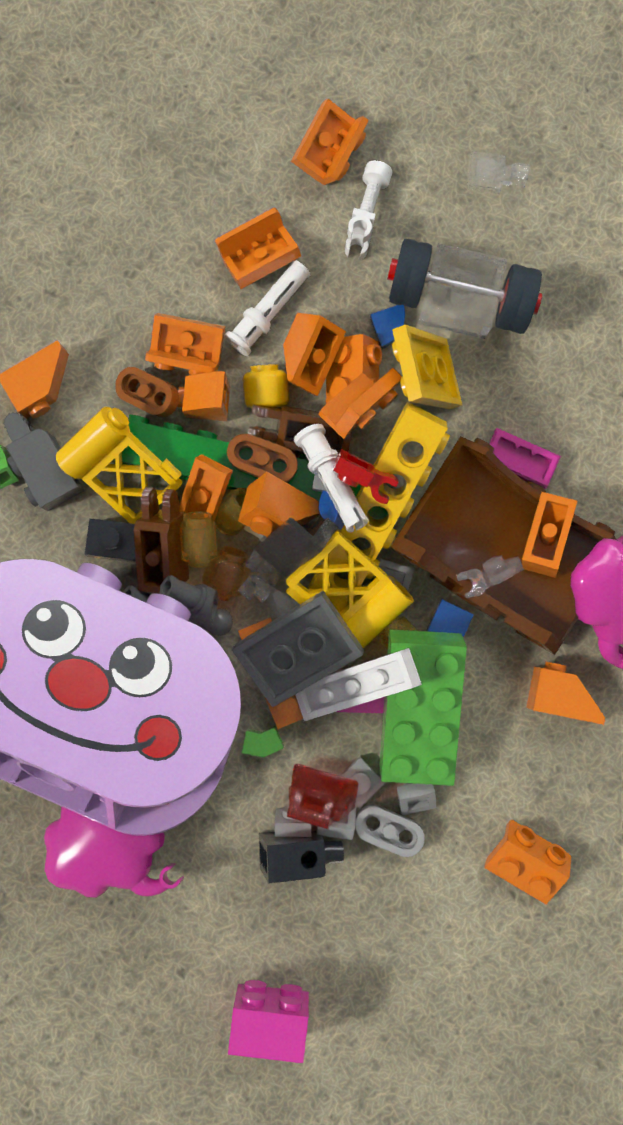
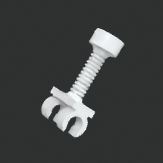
(376, 177)

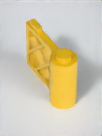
(101, 442)
(372, 607)

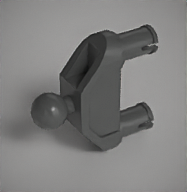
(199, 600)

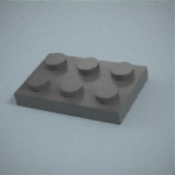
(298, 649)

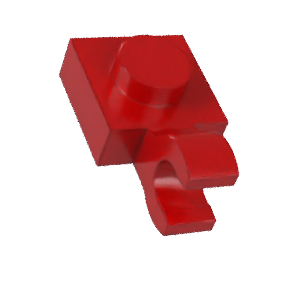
(357, 471)

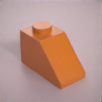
(311, 351)
(36, 380)
(205, 396)
(272, 502)
(548, 534)
(562, 694)

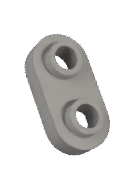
(387, 832)

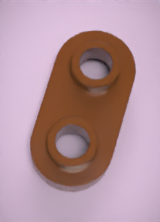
(149, 393)
(263, 458)

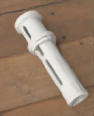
(258, 319)
(321, 463)

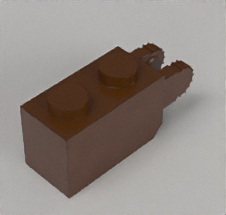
(292, 421)
(158, 541)

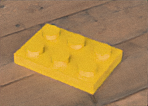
(426, 368)

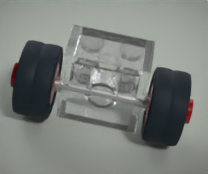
(464, 289)

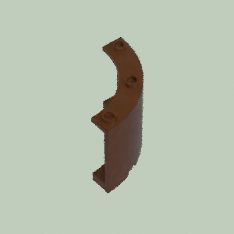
(487, 511)

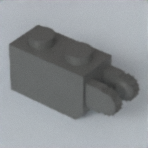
(35, 459)

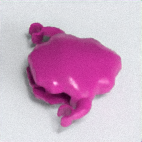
(599, 596)
(94, 857)

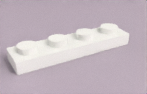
(359, 685)

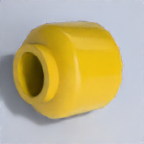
(265, 386)

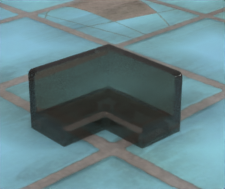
(295, 544)

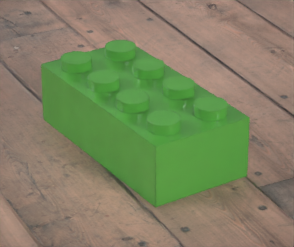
(424, 721)

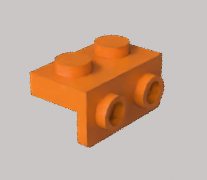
(329, 143)
(257, 248)
(185, 344)
(355, 356)
(358, 402)
(530, 862)

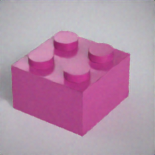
(269, 1022)

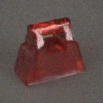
(320, 796)

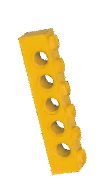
(412, 425)

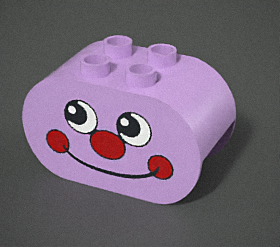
(110, 698)

